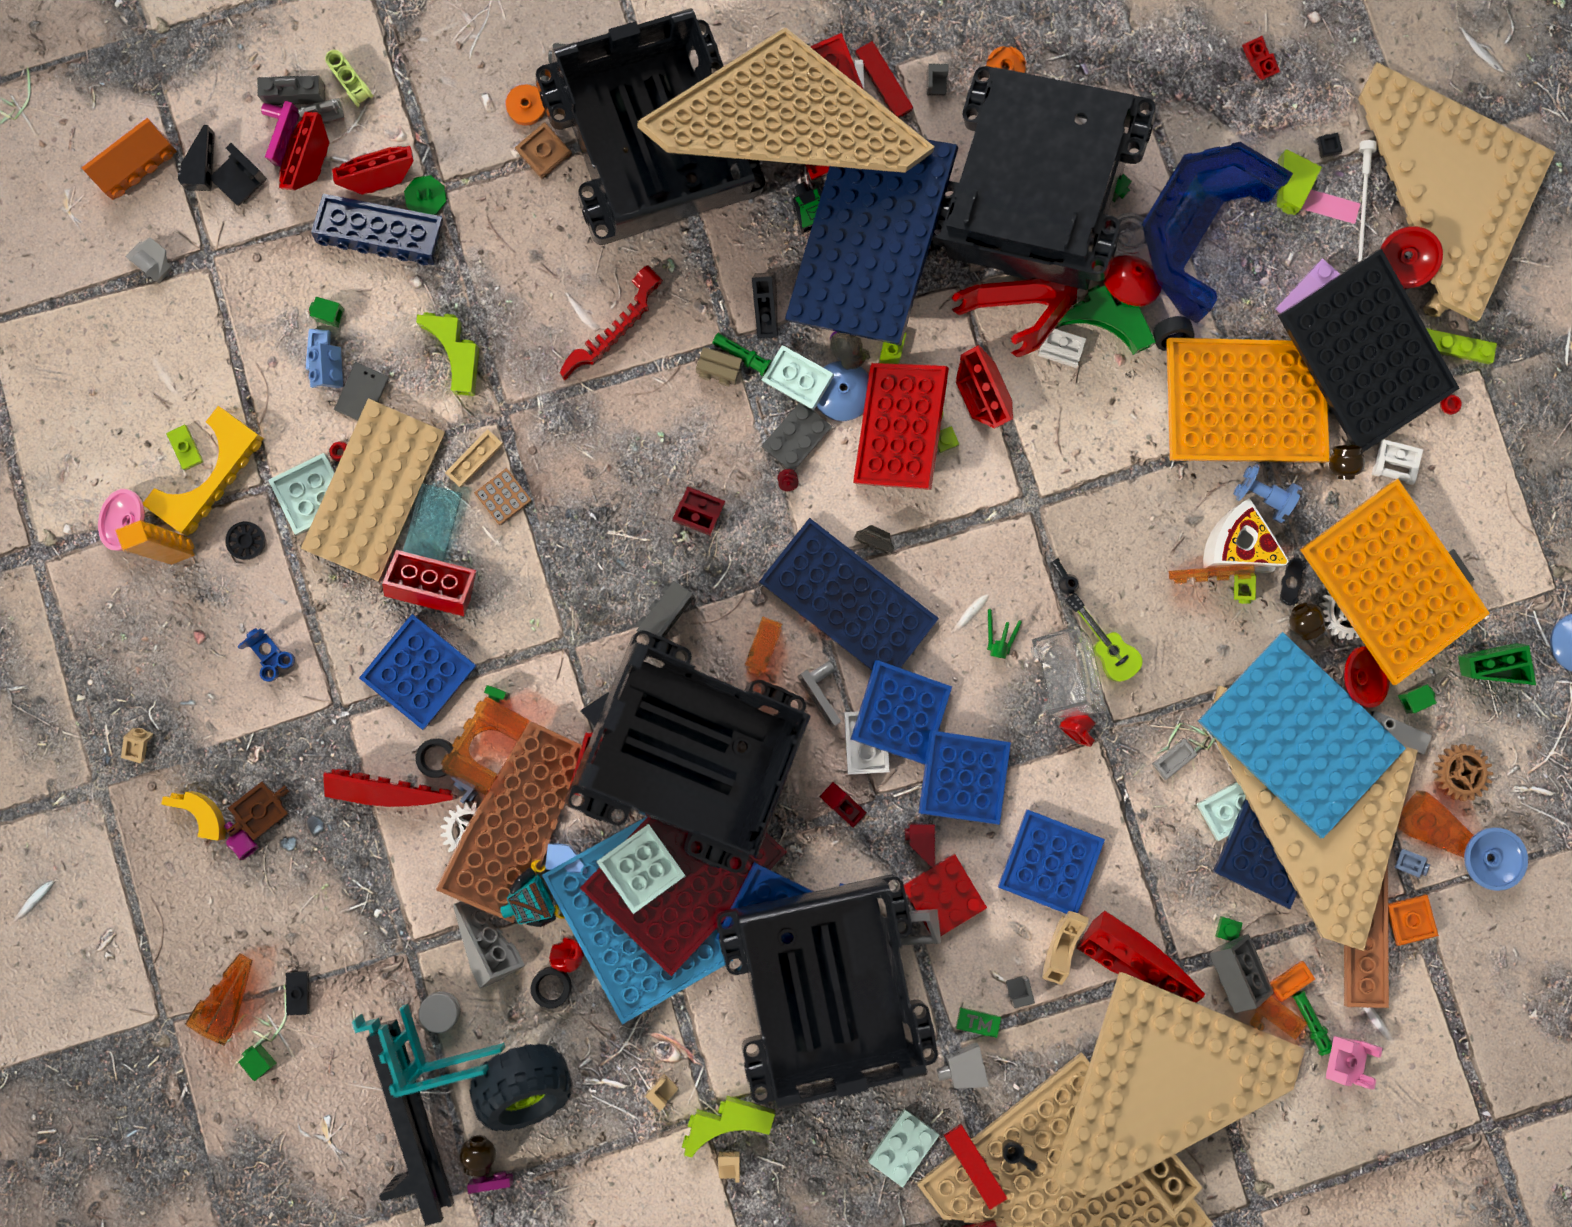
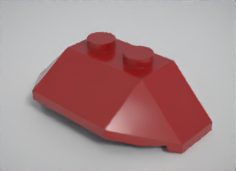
(304, 153)
(374, 170)
(983, 388)

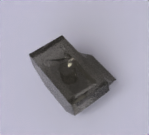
(875, 538)

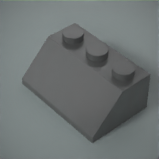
(666, 610)
(1241, 974)

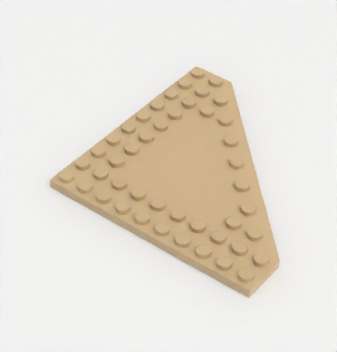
(787, 108)
(1457, 179)
(1344, 870)
(1164, 1082)
(1040, 1127)

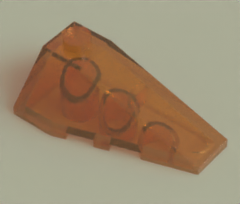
(1433, 823)
(219, 1012)

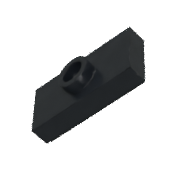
(297, 993)

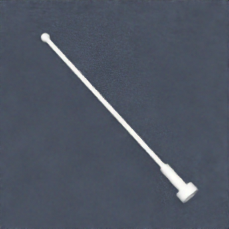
(1367, 148)

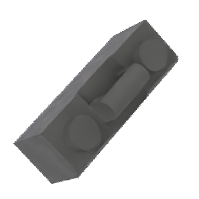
(291, 89)

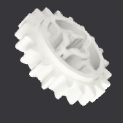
(1333, 621)
(456, 817)

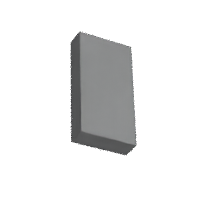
(1174, 759)

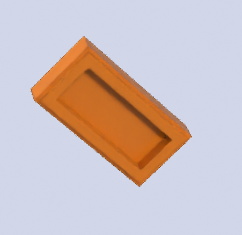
(1292, 981)

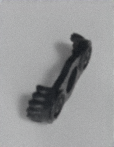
(1293, 569)

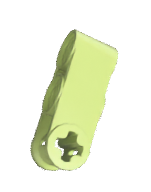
(355, 87)

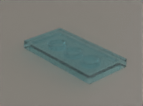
(432, 522)

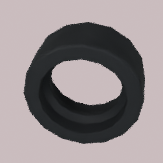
(1179, 325)
(420, 756)
(546, 1003)

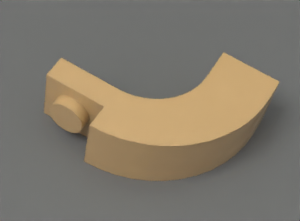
(1062, 947)

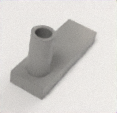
(810, 682)
(1405, 734)

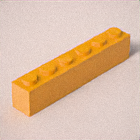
(155, 542)

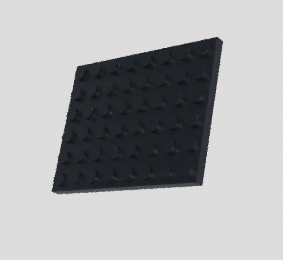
(1368, 351)

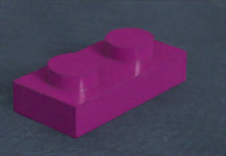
(497, 1181)

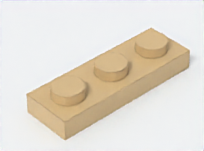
(474, 458)

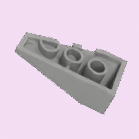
(487, 950)

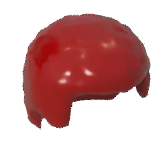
(566, 955)

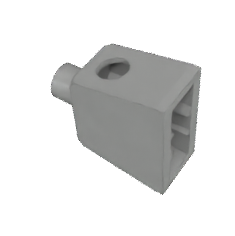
(964, 1068)

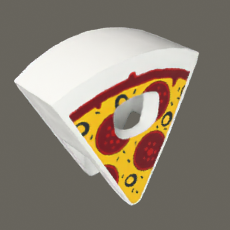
(1243, 540)

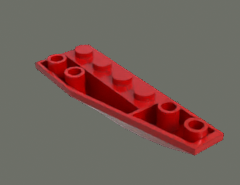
(381, 792)
(1127, 951)

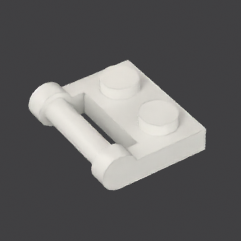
(1398, 455)

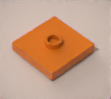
(1412, 920)

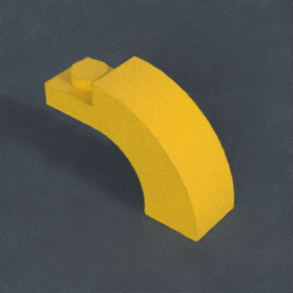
(206, 812)

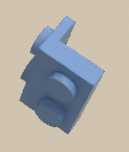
(325, 366)

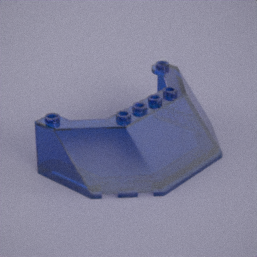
(1188, 208)

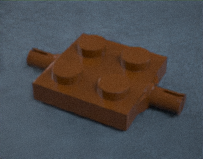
(258, 810)

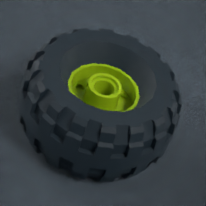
(521, 1087)

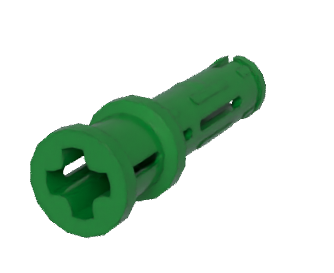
(749, 358)
(1315, 1033)

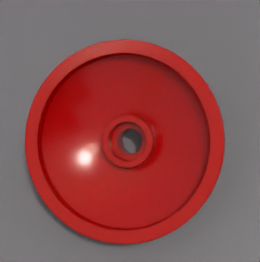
(1425, 257)
(1132, 281)
(1365, 678)

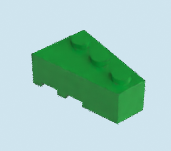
(1503, 663)

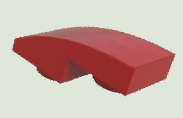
(1260, 59)

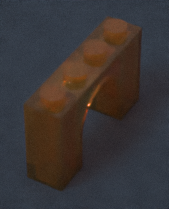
(763, 647)
(488, 716)

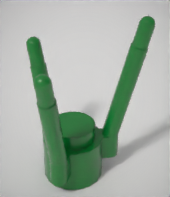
(1000, 648)

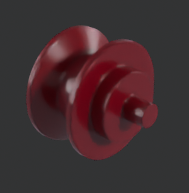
(787, 480)

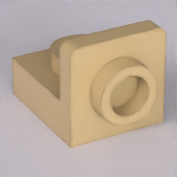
(135, 744)

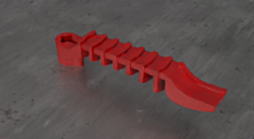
(646, 281)

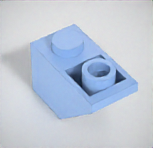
(561, 853)

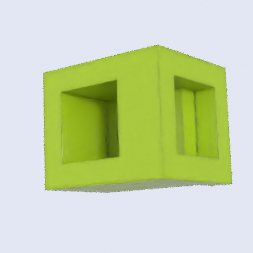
(1245, 597)

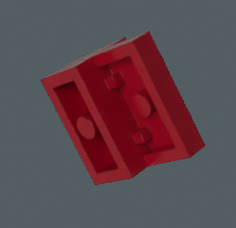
(699, 511)

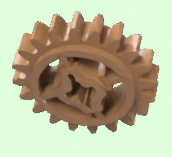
(1470, 787)

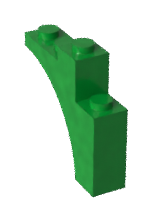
(1121, 320)

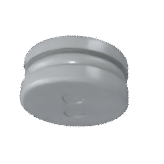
(439, 1012)

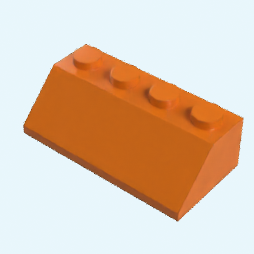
(129, 159)

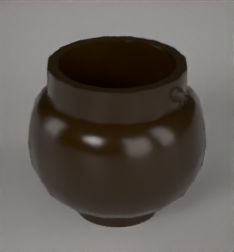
(1347, 461)
(1307, 621)
(477, 1156)

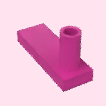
(286, 123)

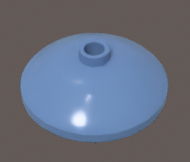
(844, 404)
(1562, 642)
(1507, 862)

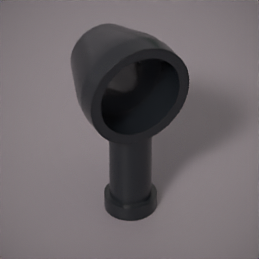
(1064, 577)
(1016, 1154)

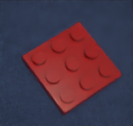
(948, 891)

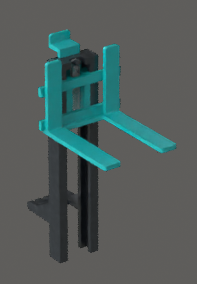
(403, 1097)

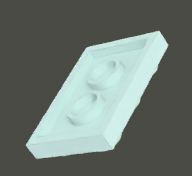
(798, 377)
(1222, 809)
(903, 1147)

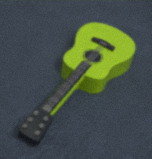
(1117, 658)

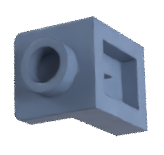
(469, 795)
(1412, 864)

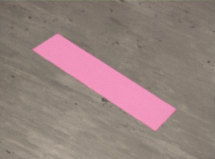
(1331, 206)

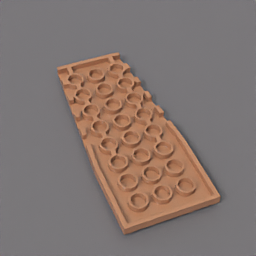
(512, 821)

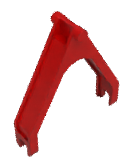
(1054, 295)

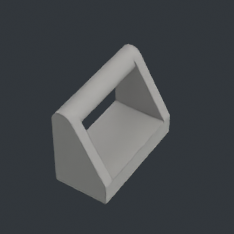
(932, 920)

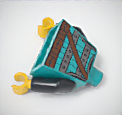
(530, 900)

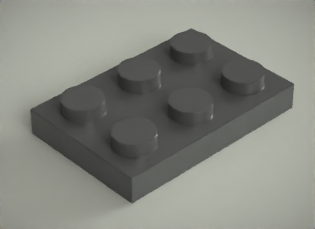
(796, 436)

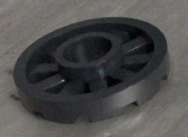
(245, 540)

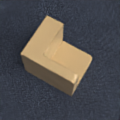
(661, 1092)
(729, 1165)

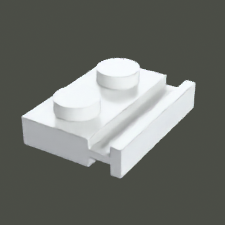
(1063, 348)

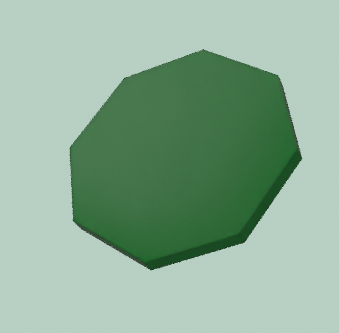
(425, 195)

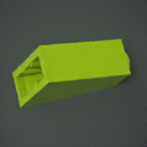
(1295, 192)

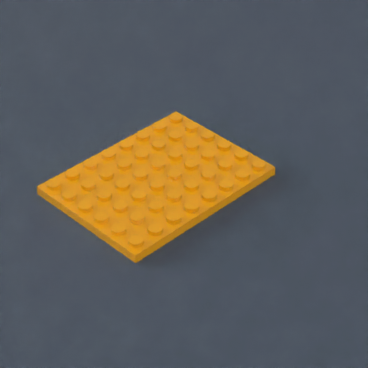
(1243, 402)
(1395, 581)

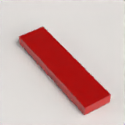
(884, 80)
(975, 1166)

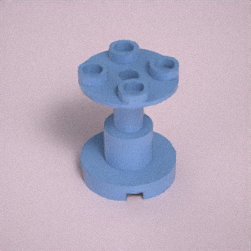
(1274, 496)

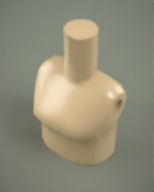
(1433, 307)

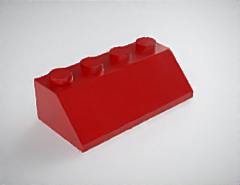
(429, 583)

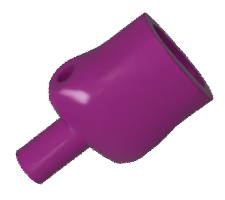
(241, 843)

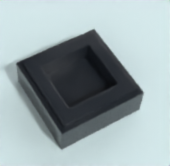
(1329, 145)

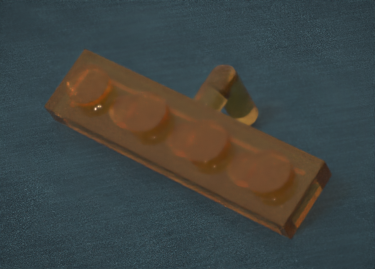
(1220, 573)
(1279, 1016)

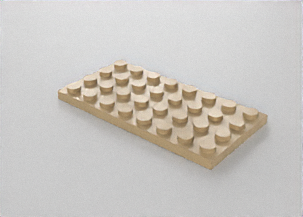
(373, 490)

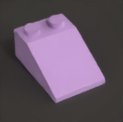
(1314, 279)

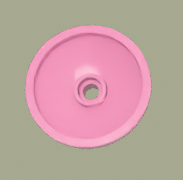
(118, 511)

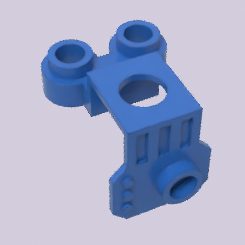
(271, 661)

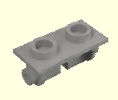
(329, 109)

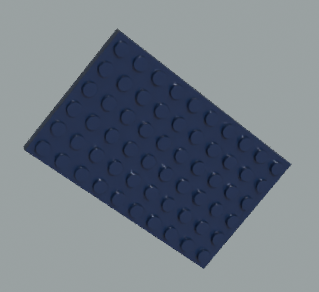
(870, 247)

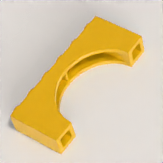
(235, 447)

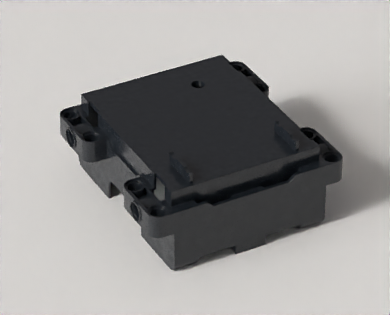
(604, 106)
(1040, 178)
(673, 755)
(829, 995)

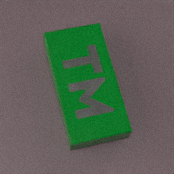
(978, 1022)

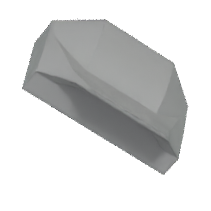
(151, 259)

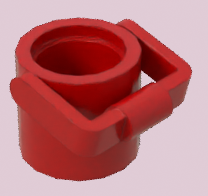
(1078, 729)

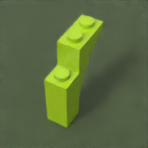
(462, 355)
(735, 1116)

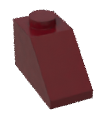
(843, 804)
(922, 840)

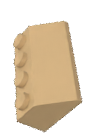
(1171, 1184)

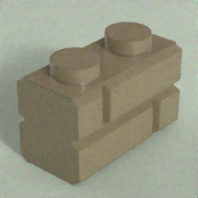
(718, 366)

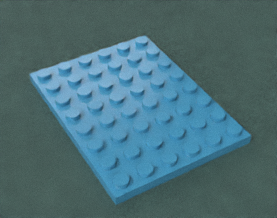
(1301, 735)
(621, 966)

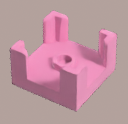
(1348, 1062)

